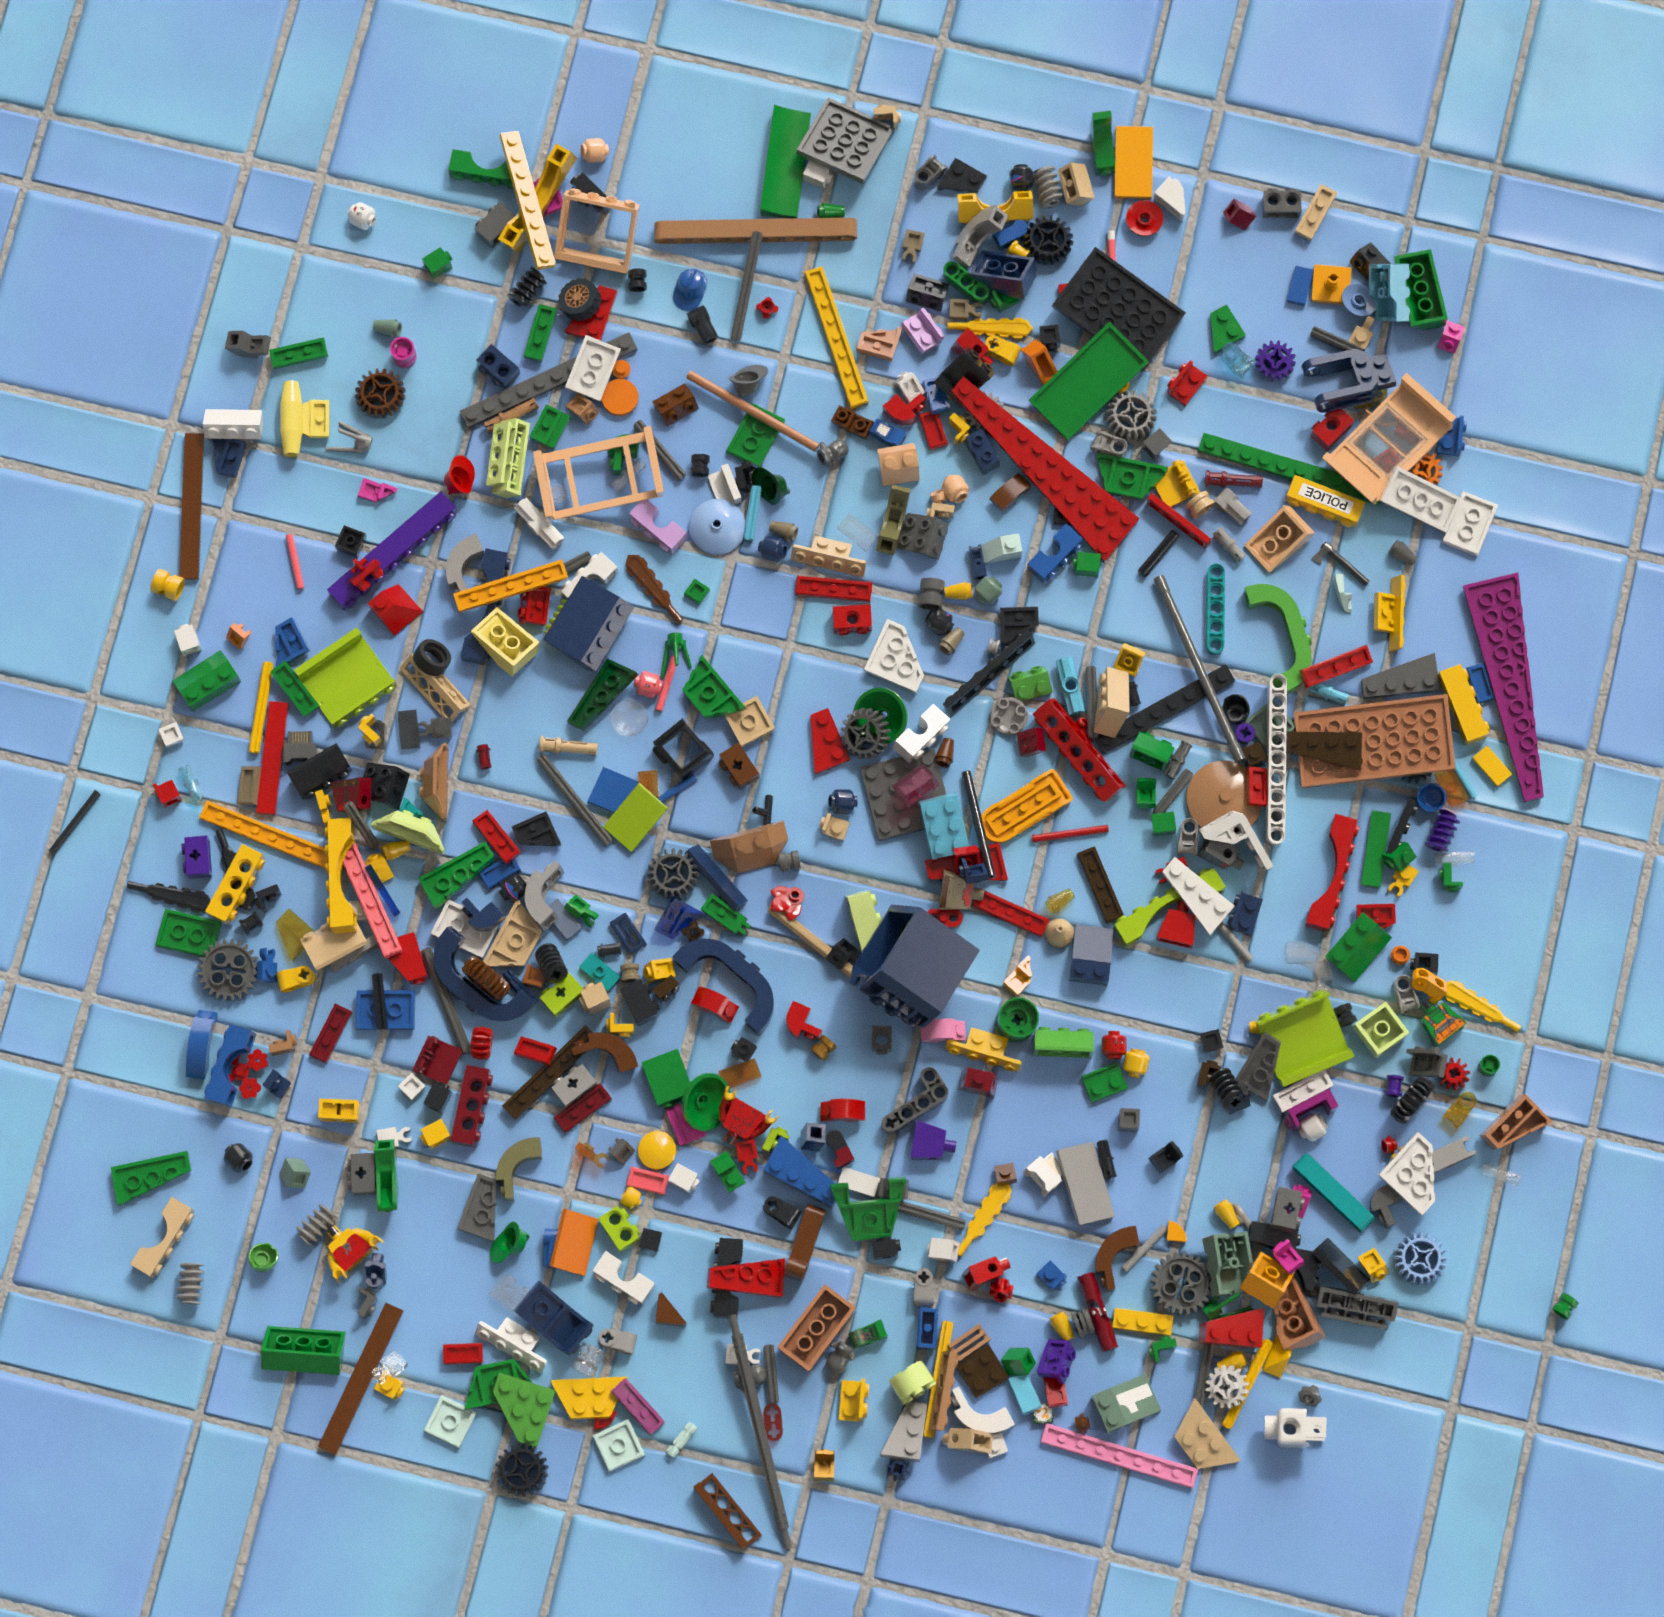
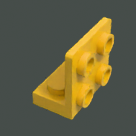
(852, 1400)

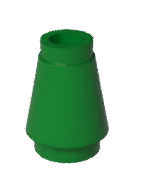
(830, 211)

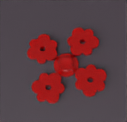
(241, 1072)

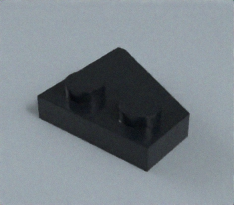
(1016, 621)

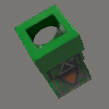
(868, 1334)

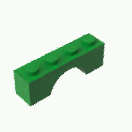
(463, 167)

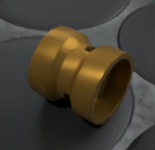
(823, 1048)

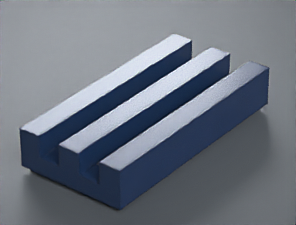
(636, 946)

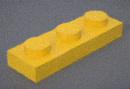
(1142, 1321)

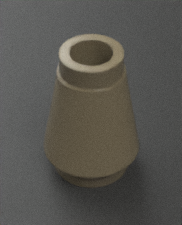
(784, 530)
(951, 641)

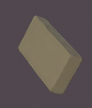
(249, 785)

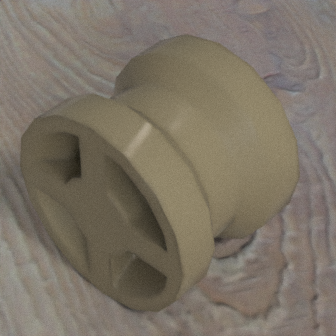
(630, 973)

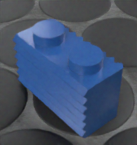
(927, 1328)

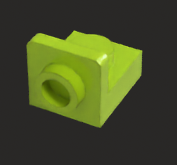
(771, 1140)

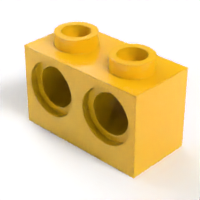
(339, 1110)

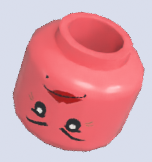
(648, 684)

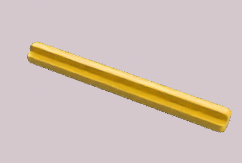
(260, 710)
(1251, 1376)

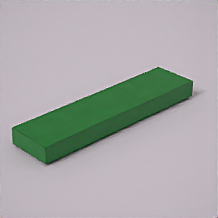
(1375, 847)

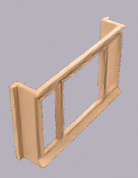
(565, 454)

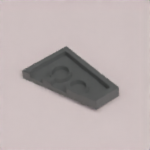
(1260, 1066)
(480, 1209)

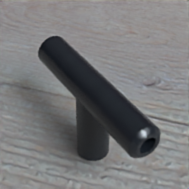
(767, 811)

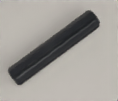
(1158, 553)
(379, 1001)

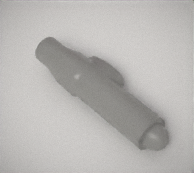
(1241, 1215)

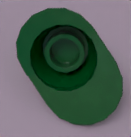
(772, 485)

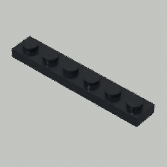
(985, 676)

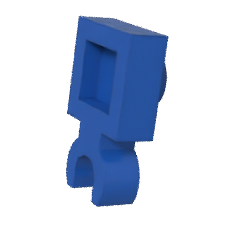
(267, 968)

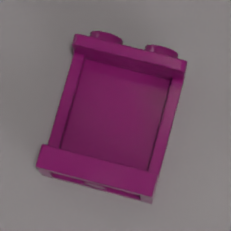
(1325, 1098)

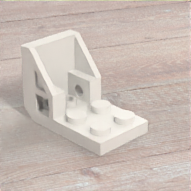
(1223, 831)

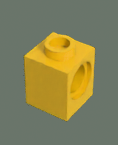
(435, 1134)

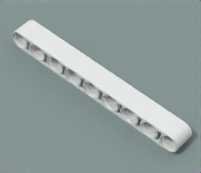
(1280, 750)

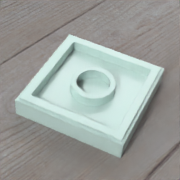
(450, 1421)
(618, 1445)

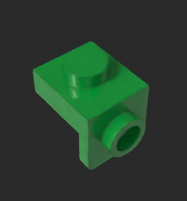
(1146, 793)
(1400, 857)
(1445, 875)
(1163, 1344)

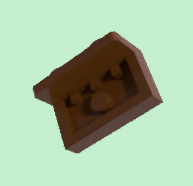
(676, 404)

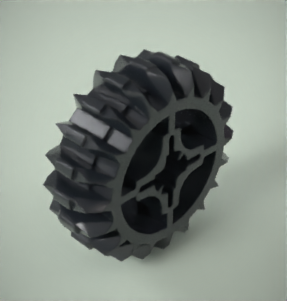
(1038, 229)
(1412, 1099)
(530, 1466)

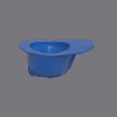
(690, 289)

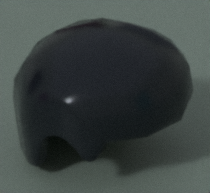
(1236, 709)

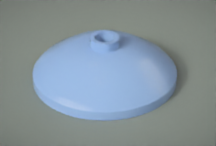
(717, 539)

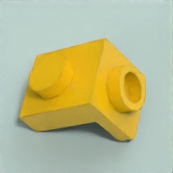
(960, 424)
(368, 734)
(380, 866)
(622, 1030)

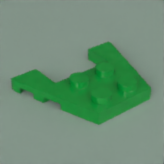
(869, 1217)

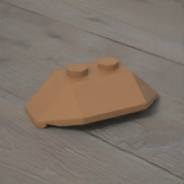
(436, 781)
(751, 847)

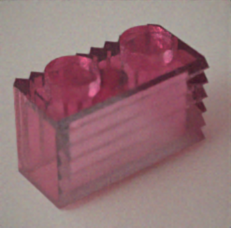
(915, 785)

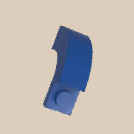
(199, 1044)

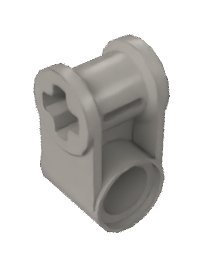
(1108, 444)
(1188, 840)
(1405, 995)
(923, 1291)
(622, 1341)

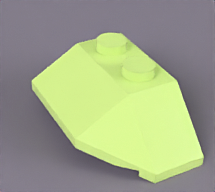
(410, 829)

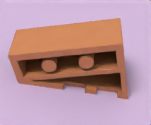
(1515, 1122)

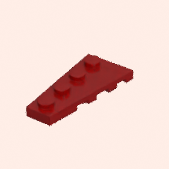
(754, 1278)

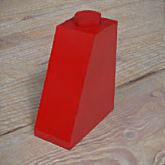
(410, 961)

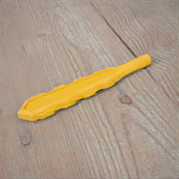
(1004, 327)
(1479, 1005)
(984, 1217)

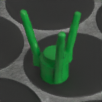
(674, 642)
(1213, 1310)

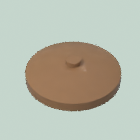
(1217, 791)

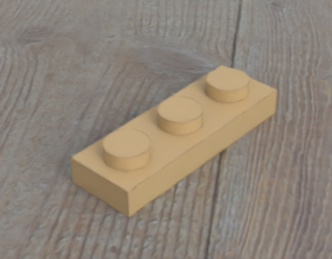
(1315, 212)

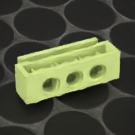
(506, 450)

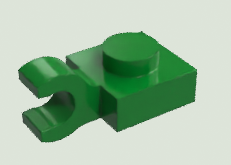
(580, 908)

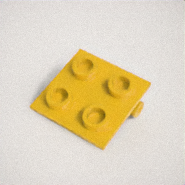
(1177, 484)

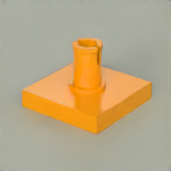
(1329, 283)

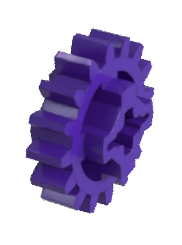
(1282, 361)

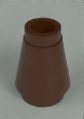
(945, 753)

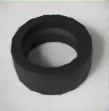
(436, 649)

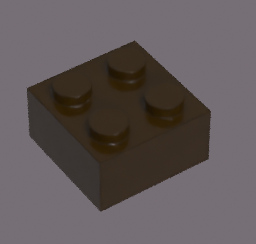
(666, 989)

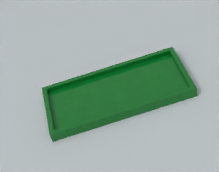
(1088, 381)

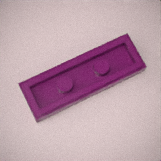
(637, 1406)

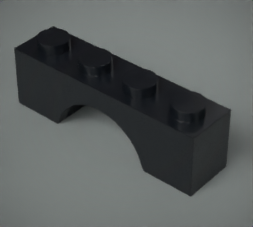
(729, 1253)

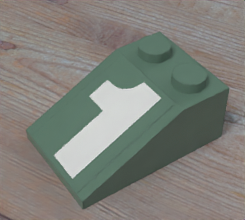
(1125, 1403)

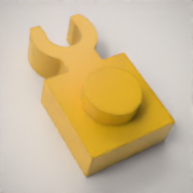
(323, 802)
(1403, 879)

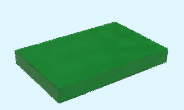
(753, 439)
(187, 933)

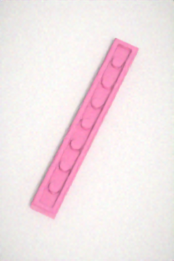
(1119, 1455)

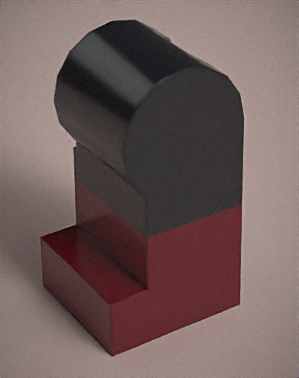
(837, 1142)

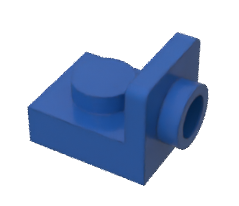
(1052, 1276)

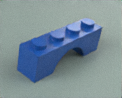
(236, 1042)

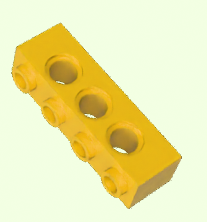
(244, 856)

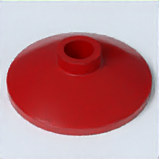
(1148, 210)

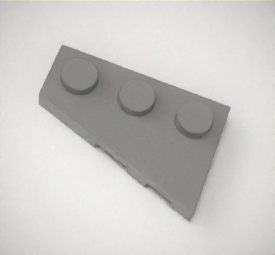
(907, 1435)

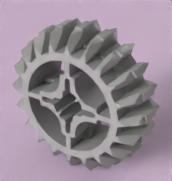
(1124, 416)

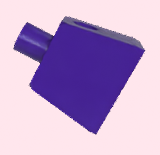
(930, 1142)

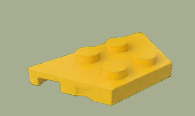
(587, 1397)

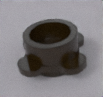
(693, 926)

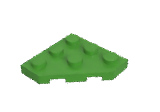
(523, 1406)

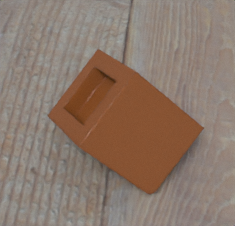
(534, 978)

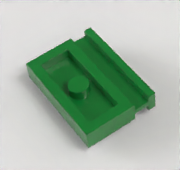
(550, 427)
(1104, 1082)

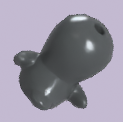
(835, 451)
(839, 1358)
(758, 1373)

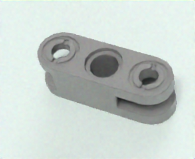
(1451, 1154)

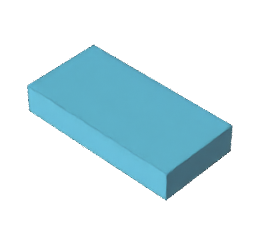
(1025, 1394)

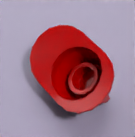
(460, 476)

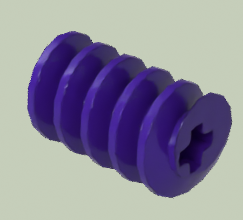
(1442, 830)

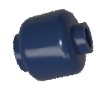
(773, 548)
(842, 801)

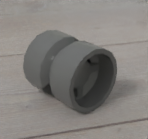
(931, 593)

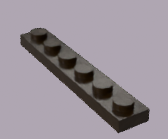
(544, 1077)

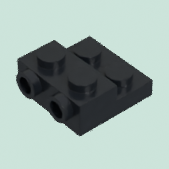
(585, 185)

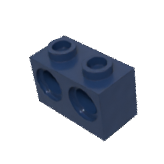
(501, 364)

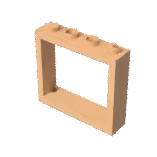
(592, 259)

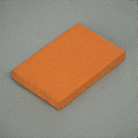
(573, 1242)

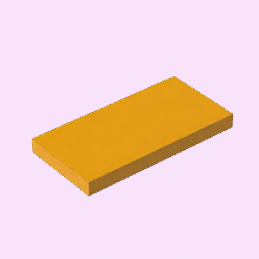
(1133, 162)

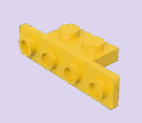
(1390, 613)
(984, 1047)

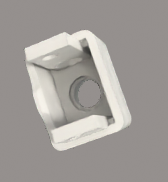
(1304, 1428)

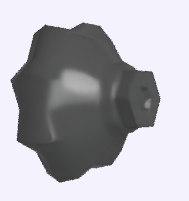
(1310, 1395)

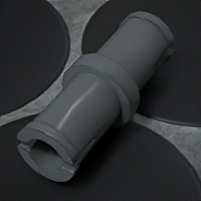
(1177, 759)

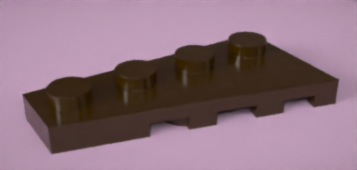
(1330, 747)

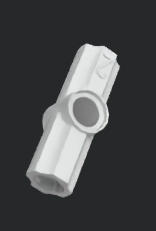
(539, 523)

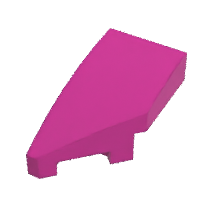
(374, 491)

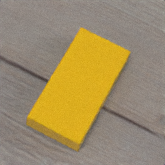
(1492, 766)

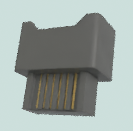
(299, 747)

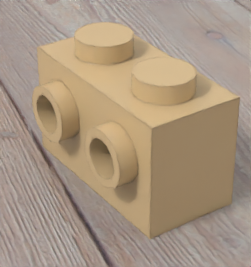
(1076, 184)
(594, 998)

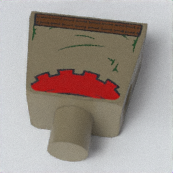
(956, 893)

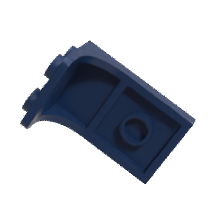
(554, 1318)

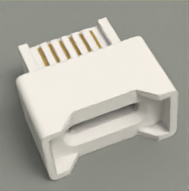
(1045, 1173)

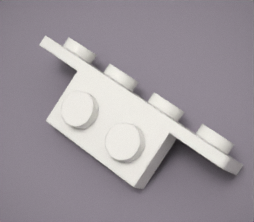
(515, 1341)

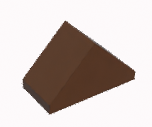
(667, 1314)

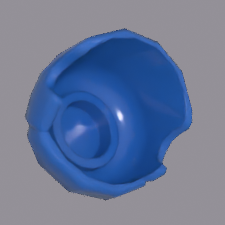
(1431, 797)

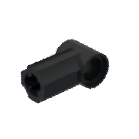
(701, 322)

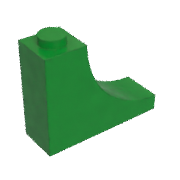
(1102, 143)

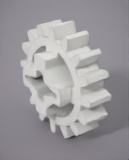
(1228, 1394)

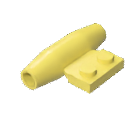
(300, 418)

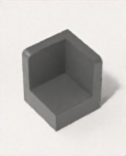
(1156, 444)
(1129, 1120)

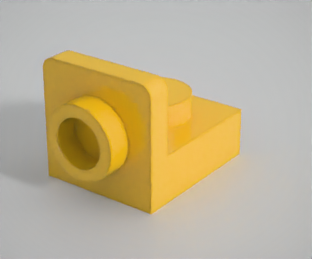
(658, 970)
(1373, 1265)
(391, 1388)

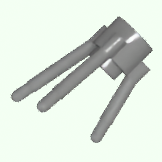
(362, 440)

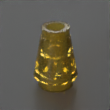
(1059, 900)

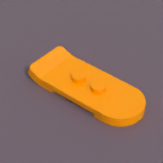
(1025, 807)

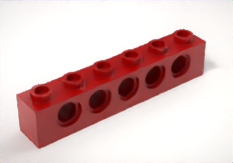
(1112, 784)

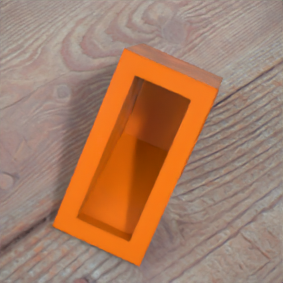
(1039, 361)

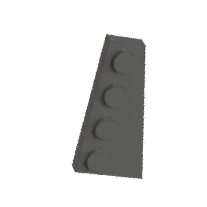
(1405, 679)

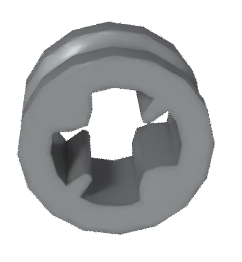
(993, 647)

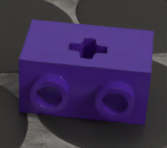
(201, 846)

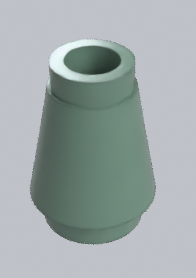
(388, 327)

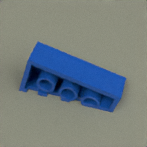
(799, 1173)

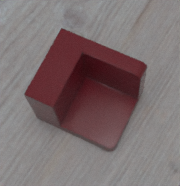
(1239, 214)

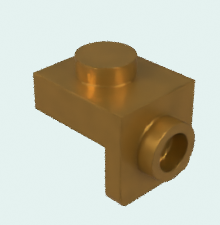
(824, 1465)

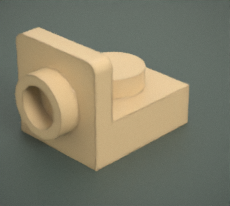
(943, 511)
(834, 827)

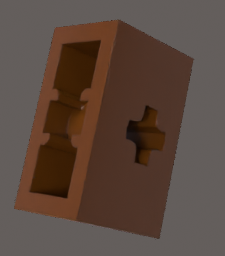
(737, 755)

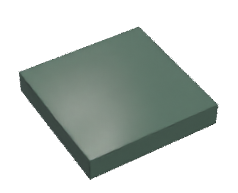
(1259, 722)

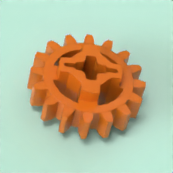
(1428, 465)

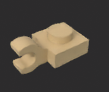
(1361, 335)

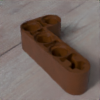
(804, 1243)

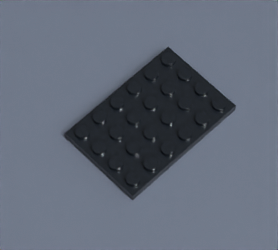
(1110, 293)

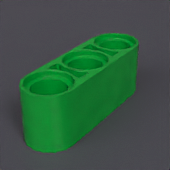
(963, 275)

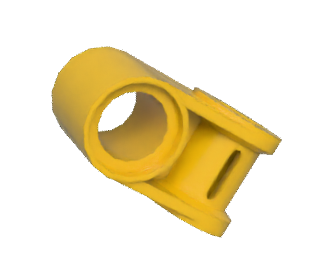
(1005, 351)
(292, 978)

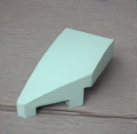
(1344, 598)

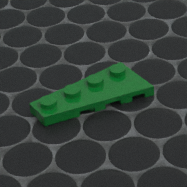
(455, 874)
(145, 1175)

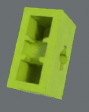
(556, 1004)

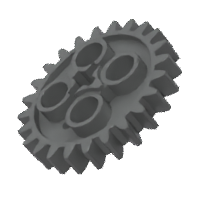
(231, 952)
(1164, 1276)

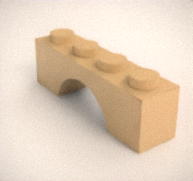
(151, 1259)

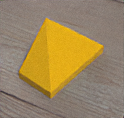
(1277, 1359)

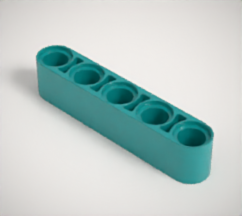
(1333, 1192)

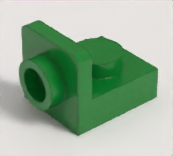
(1002, 301)

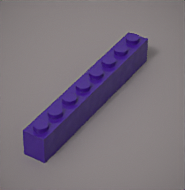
(397, 546)

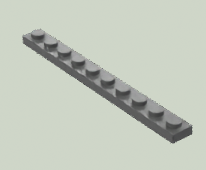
(533, 387)

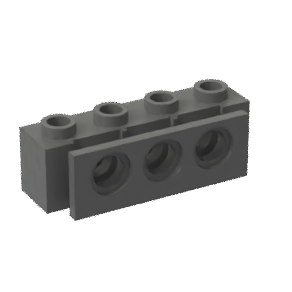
(1358, 1303)

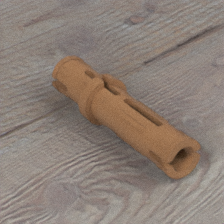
(516, 412)

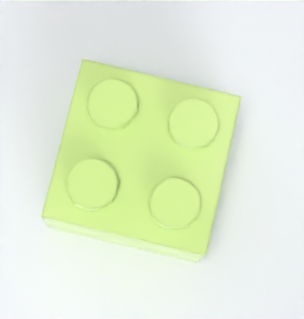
(1380, 1030)

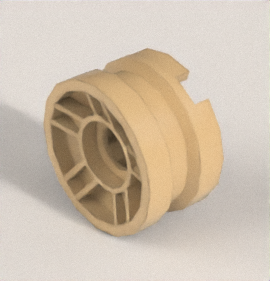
(1200, 504)

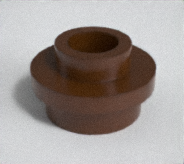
(1082, 1423)

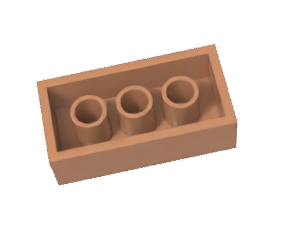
(816, 1328)

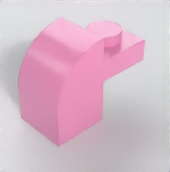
(943, 1029)

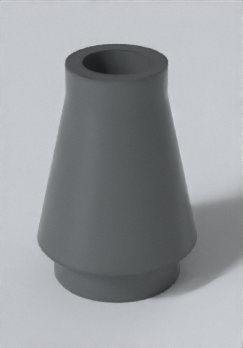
(1401, 551)

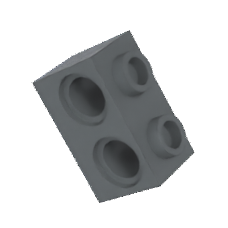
(1282, 208)

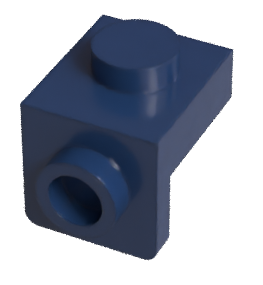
(973, 873)

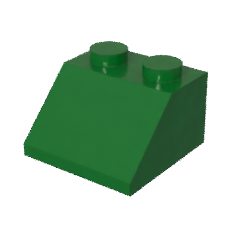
(1152, 751)

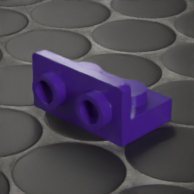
(1057, 1360)

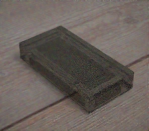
(408, 729)

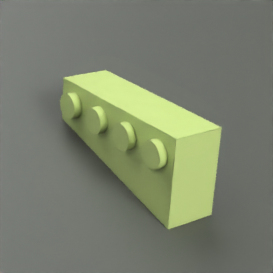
(863, 915)

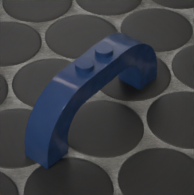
(735, 961)
(463, 989)

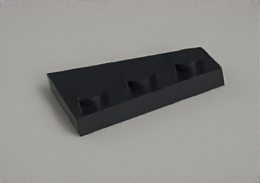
(1403, 826)

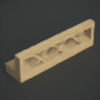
(441, 684)

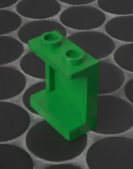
(666, 1078)

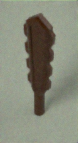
(645, 578)

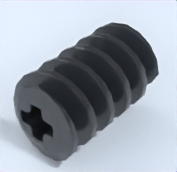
(527, 287)
(551, 963)
(1227, 1089)

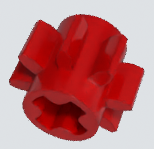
(1001, 1290)

